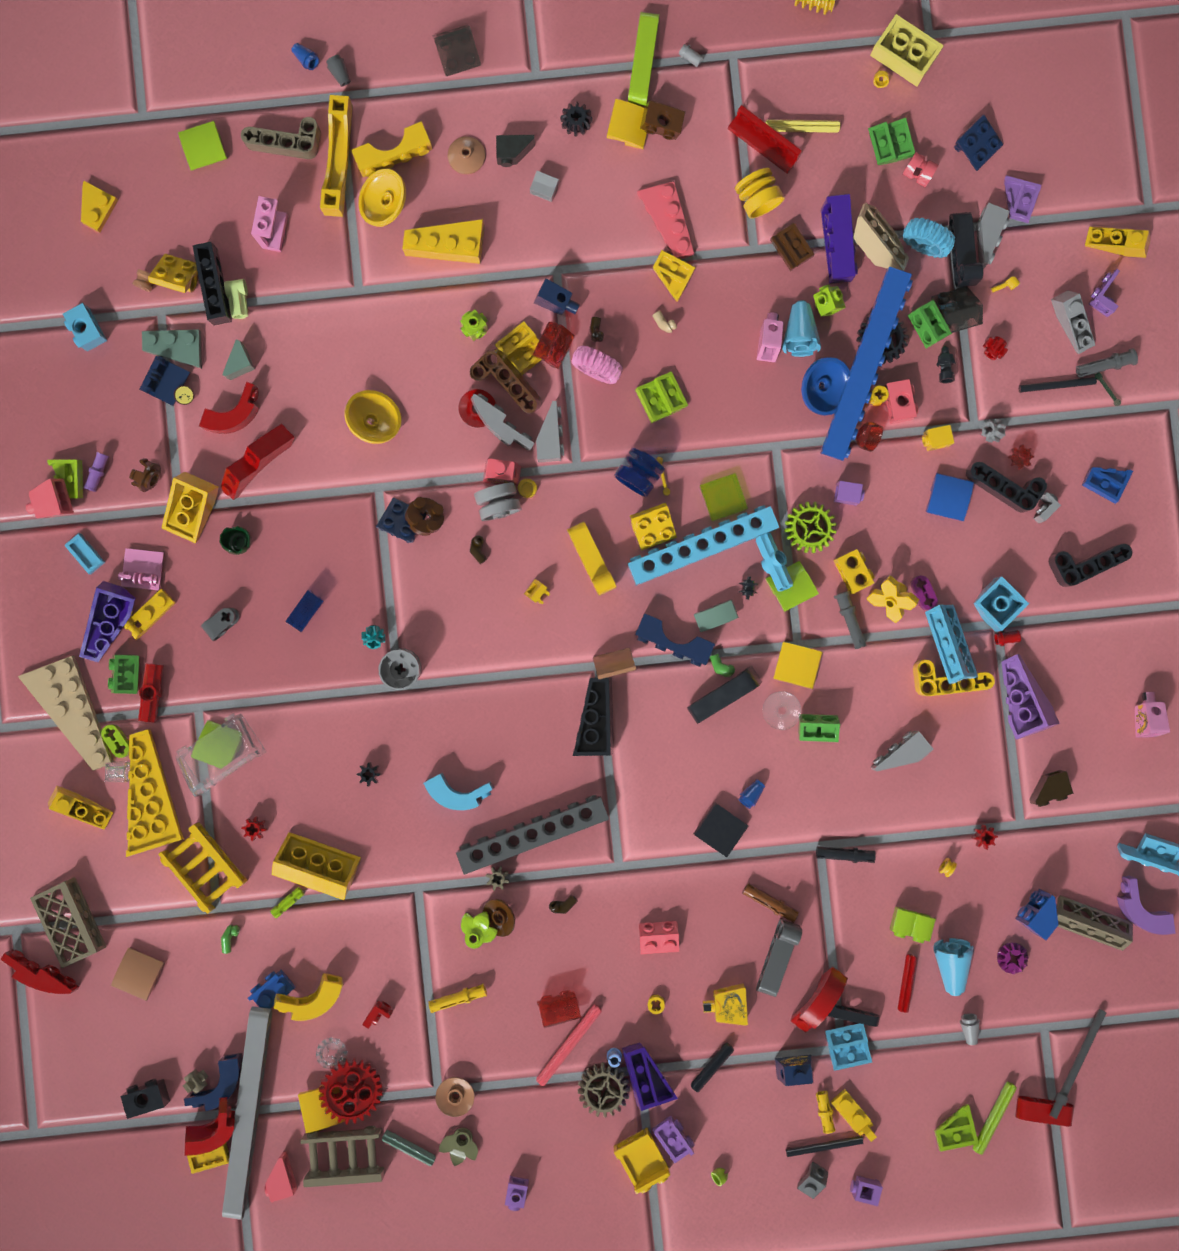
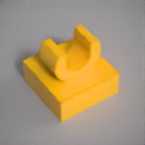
(535, 591)

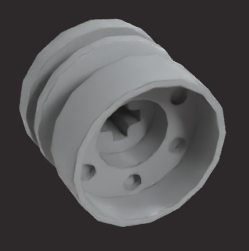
(390, 675)

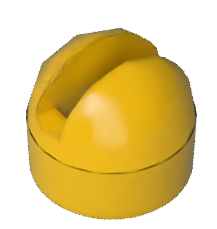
(881, 84)

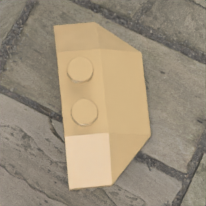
(879, 239)

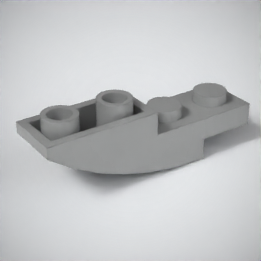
(493, 419)

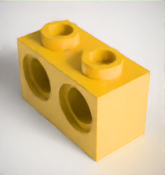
(849, 574)

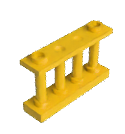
(222, 864)

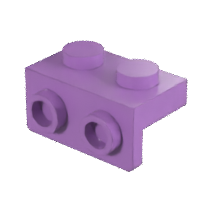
(673, 1139)

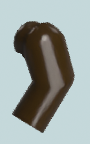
(595, 334)
(476, 548)
(562, 907)

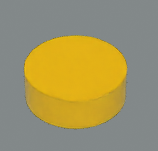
(527, 488)

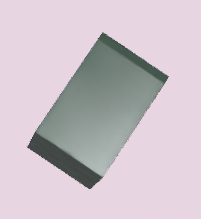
(238, 362)

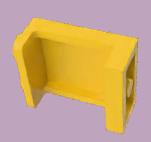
(642, 1161)

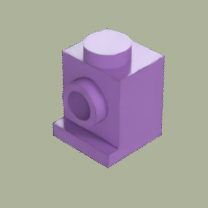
(518, 1187)
(870, 1195)

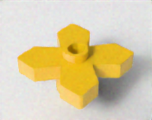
(894, 597)

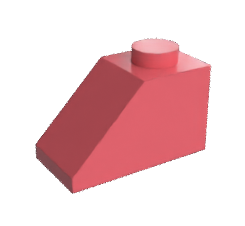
(281, 1181)

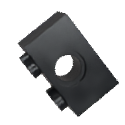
(134, 1103)

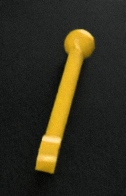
(666, 491)

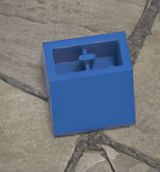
(1039, 914)

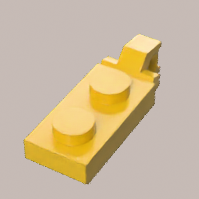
(853, 1114)

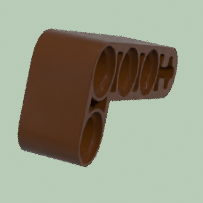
(508, 383)

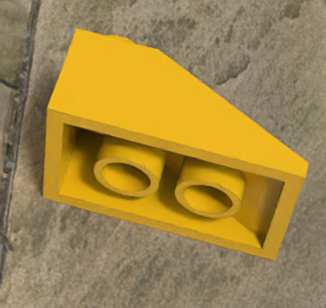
(189, 506)

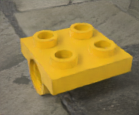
(175, 274)
(653, 526)

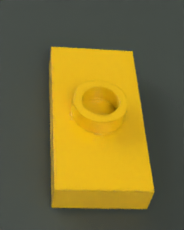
(209, 1160)

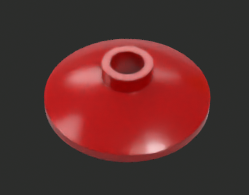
(466, 407)

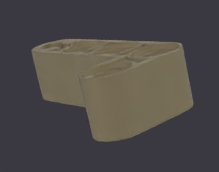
(281, 138)

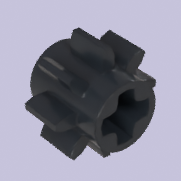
(364, 778)

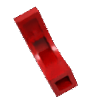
(236, 418)
(822, 1001)
(211, 1135)

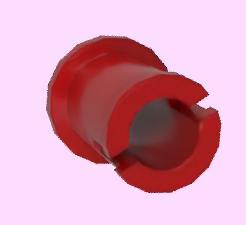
(1007, 637)

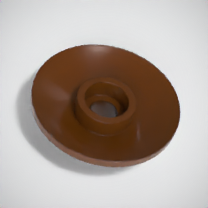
(500, 917)

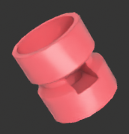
(924, 176)

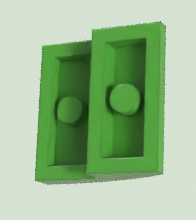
(892, 141)

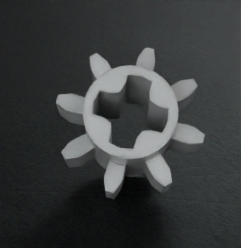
(993, 430)

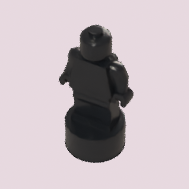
(946, 361)

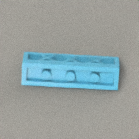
(948, 643)

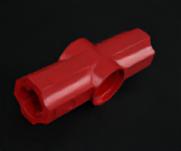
(149, 706)

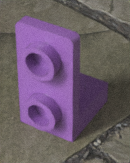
(1104, 303)

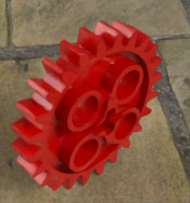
(362, 1103)

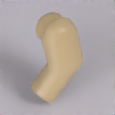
(663, 324)

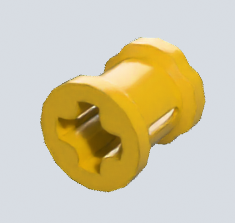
(882, 391)

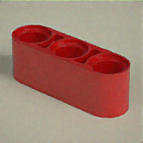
(1038, 1111)

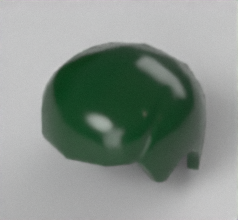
(235, 540)

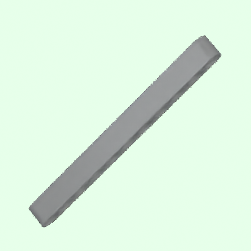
(247, 1113)

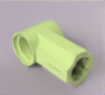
(236, 293)

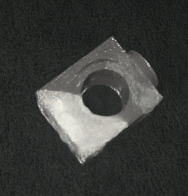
(117, 771)

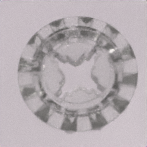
(322, 1051)

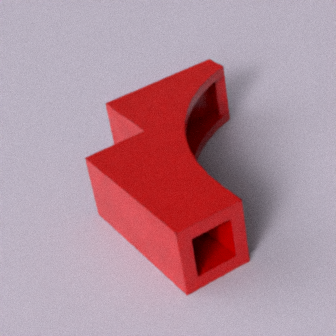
(256, 457)

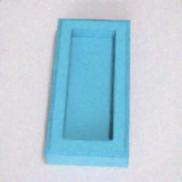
(84, 553)

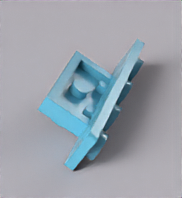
(1153, 852)

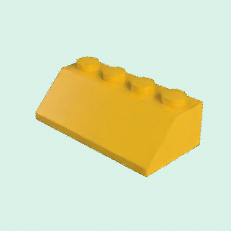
(315, 865)

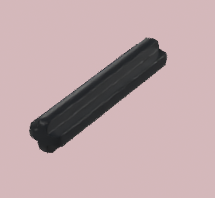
(712, 1067)

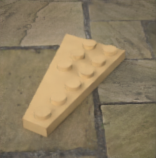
(66, 700)

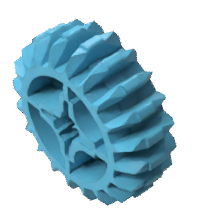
(929, 237)

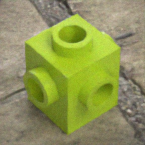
(829, 300)
(474, 331)

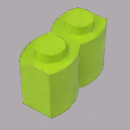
(912, 924)

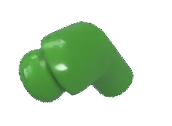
(720, 668)
(226, 938)

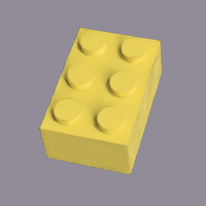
(906, 50)

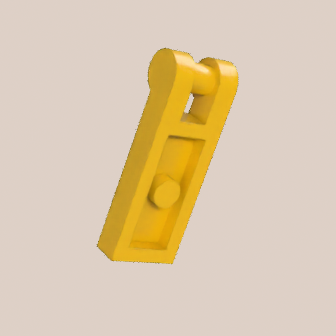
(149, 613)

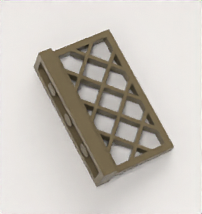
(80, 916)

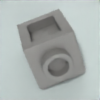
(1048, 508)

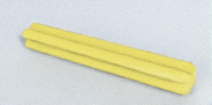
(804, 125)

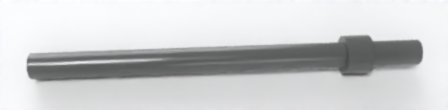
(1061, 1098)

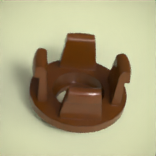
(148, 478)

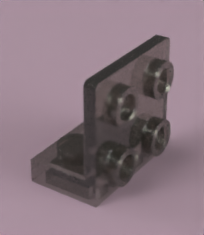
(457, 50)

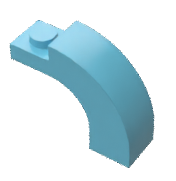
(452, 799)

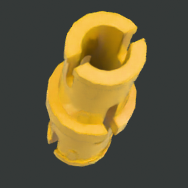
(825, 1112)

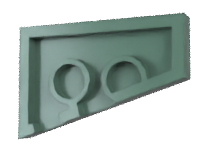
(174, 344)

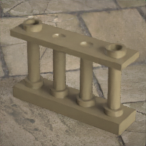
(334, 1175)

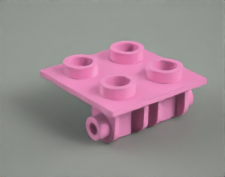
(141, 569)

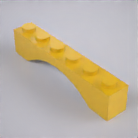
(338, 151)

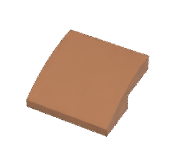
(614, 663)
(137, 974)

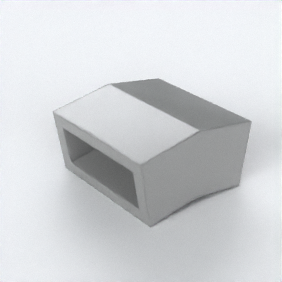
(544, 186)

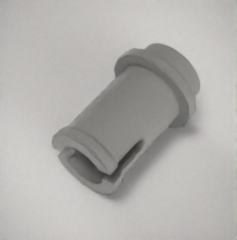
(690, 55)

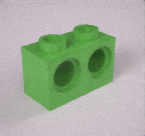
(929, 324)
(819, 728)

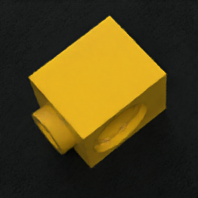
(938, 438)

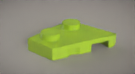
(72, 474)
(957, 1130)

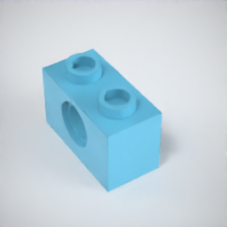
(92, 335)

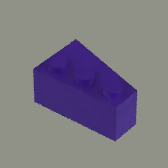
(646, 1080)

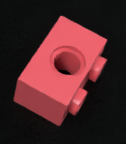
(897, 412)

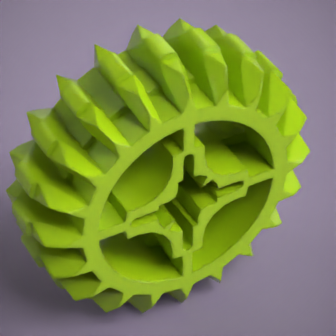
(818, 531)

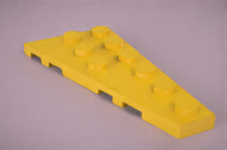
(149, 806)

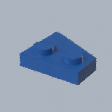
(1107, 482)

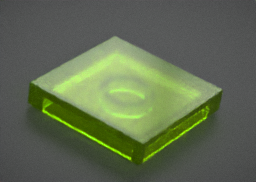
(723, 497)

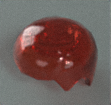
(869, 436)

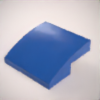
(950, 497)

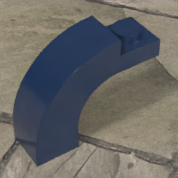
(230, 1073)

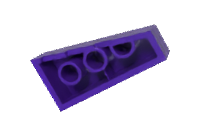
(839, 238)

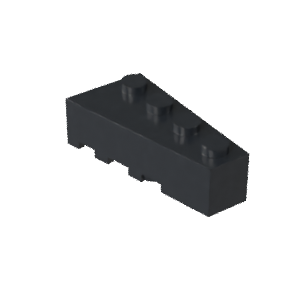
(596, 723)

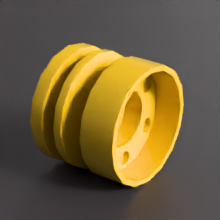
(759, 193)

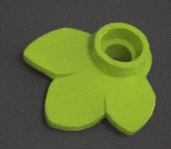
(479, 927)

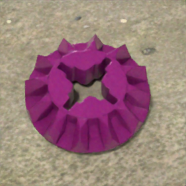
(1003, 958)

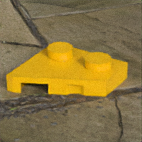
(96, 206)
(673, 273)

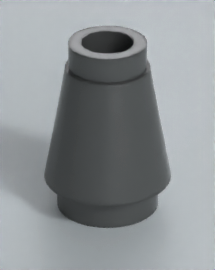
(338, 69)

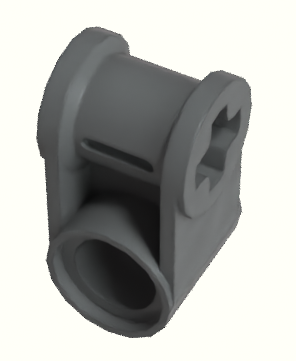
(218, 624)

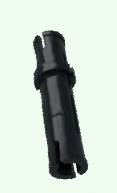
(845, 854)

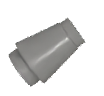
(970, 1028)

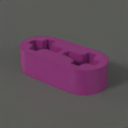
(928, 590)

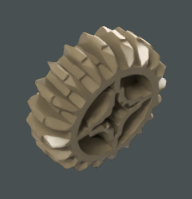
(596, 1088)

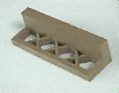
(1093, 927)

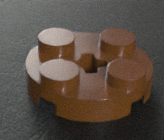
(432, 509)

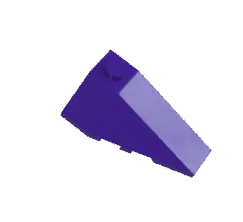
(108, 615)

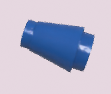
(305, 56)
(751, 794)

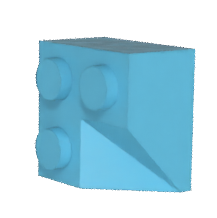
(999, 604)

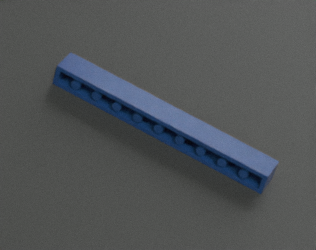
(865, 363)

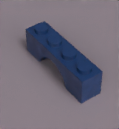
(651, 630)

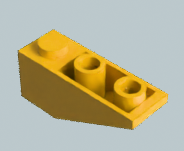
(1119, 241)
(79, 807)

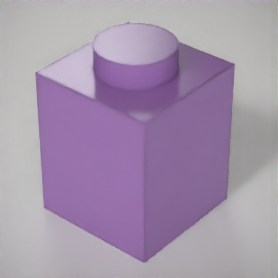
(849, 493)

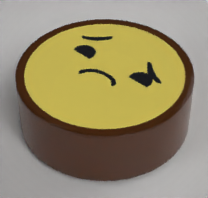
(183, 395)

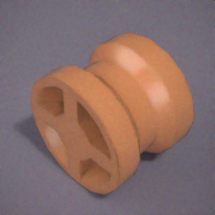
(142, 281)

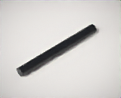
(1057, 384)
(824, 1146)

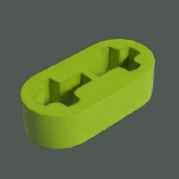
(112, 743)

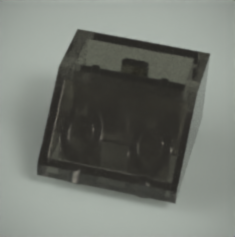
(959, 308)

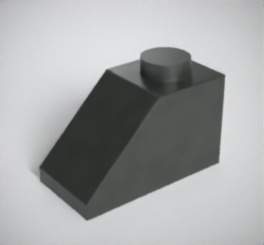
(513, 148)

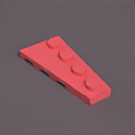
(665, 209)

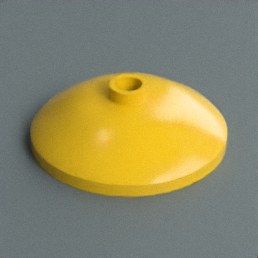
(382, 197)
(377, 409)

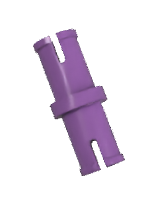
(96, 472)

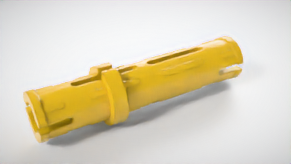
(460, 997)

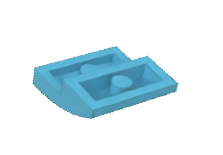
(848, 1046)

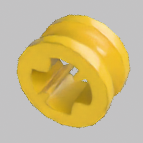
(947, 867)
(650, 1004)

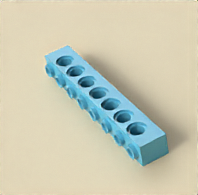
(767, 524)

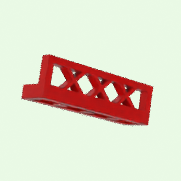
(764, 139)

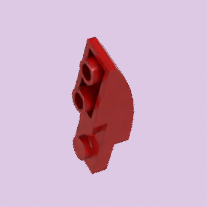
(43, 979)

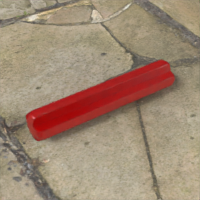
(907, 983)

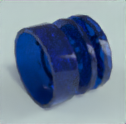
(641, 469)

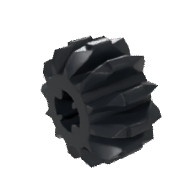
(573, 112)

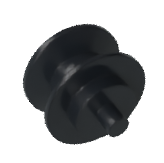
(748, 588)

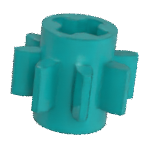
(373, 637)

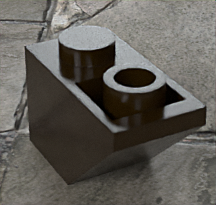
(1051, 787)

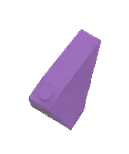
(1027, 703)

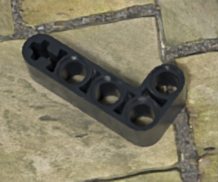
(965, 266)
(1002, 483)
(1093, 564)
(725, 695)

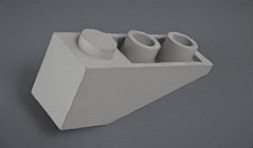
(988, 231)
(1073, 319)
(548, 441)
(908, 751)

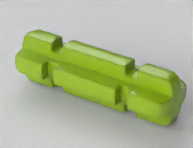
(287, 902)

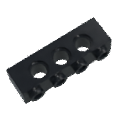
(212, 283)

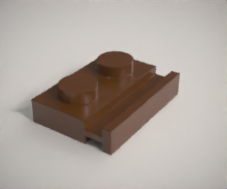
(792, 247)

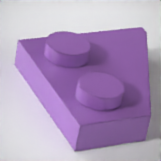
(1021, 198)

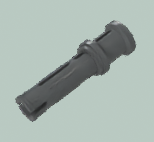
(1116, 361)
(848, 611)

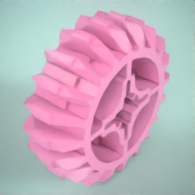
(597, 364)

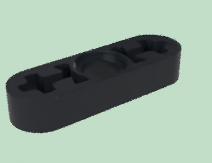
(855, 1015)

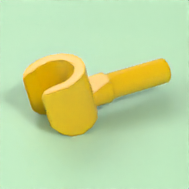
(1011, 283)

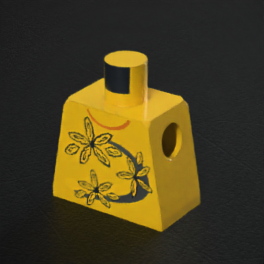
(728, 1005)

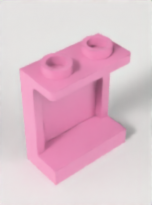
(269, 224)

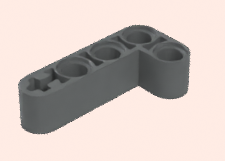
(778, 956)

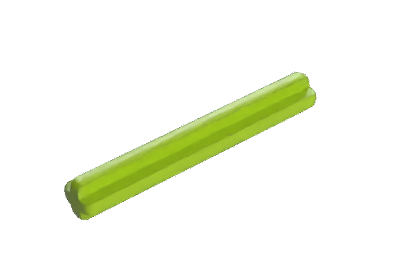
(994, 1117)

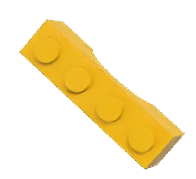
(414, 143)

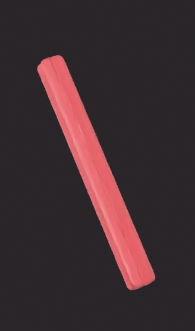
(568, 1045)

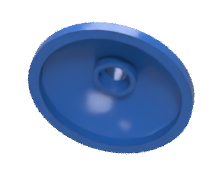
(833, 376)

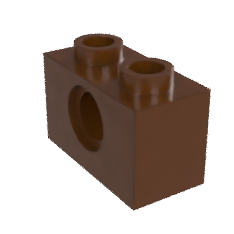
(673, 118)

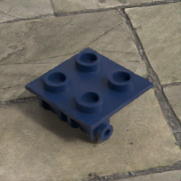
(979, 143)
(163, 380)
(394, 521)

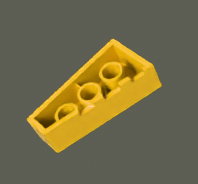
(446, 242)

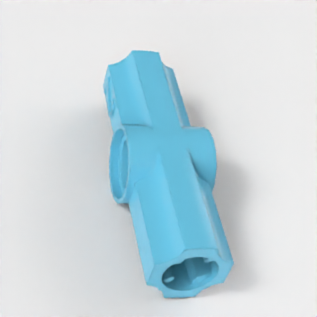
(774, 562)

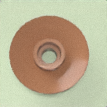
(466, 163)
(454, 1106)

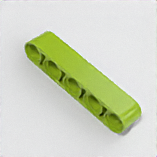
(643, 58)

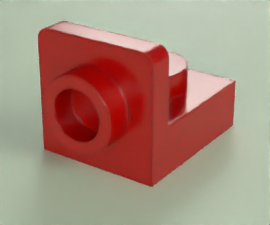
(374, 1016)

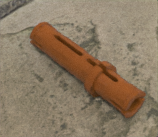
(766, 900)

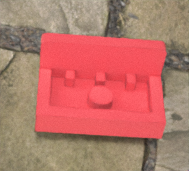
(659, 937)

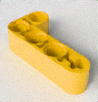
(591, 558)
(936, 682)

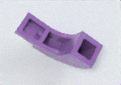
(1130, 905)

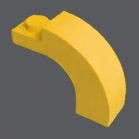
(314, 1004)

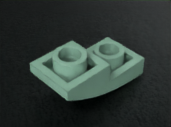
(716, 616)

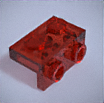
(553, 344)
(559, 1008)

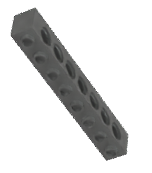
(470, 863)

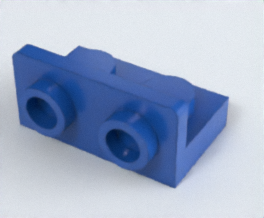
(265, 994)

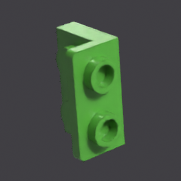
(124, 674)

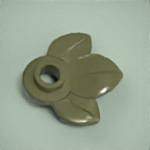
(459, 1148)

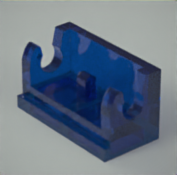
(304, 610)

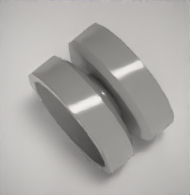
(497, 501)

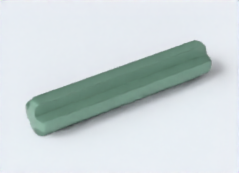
(408, 1148)

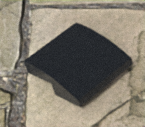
(720, 829)

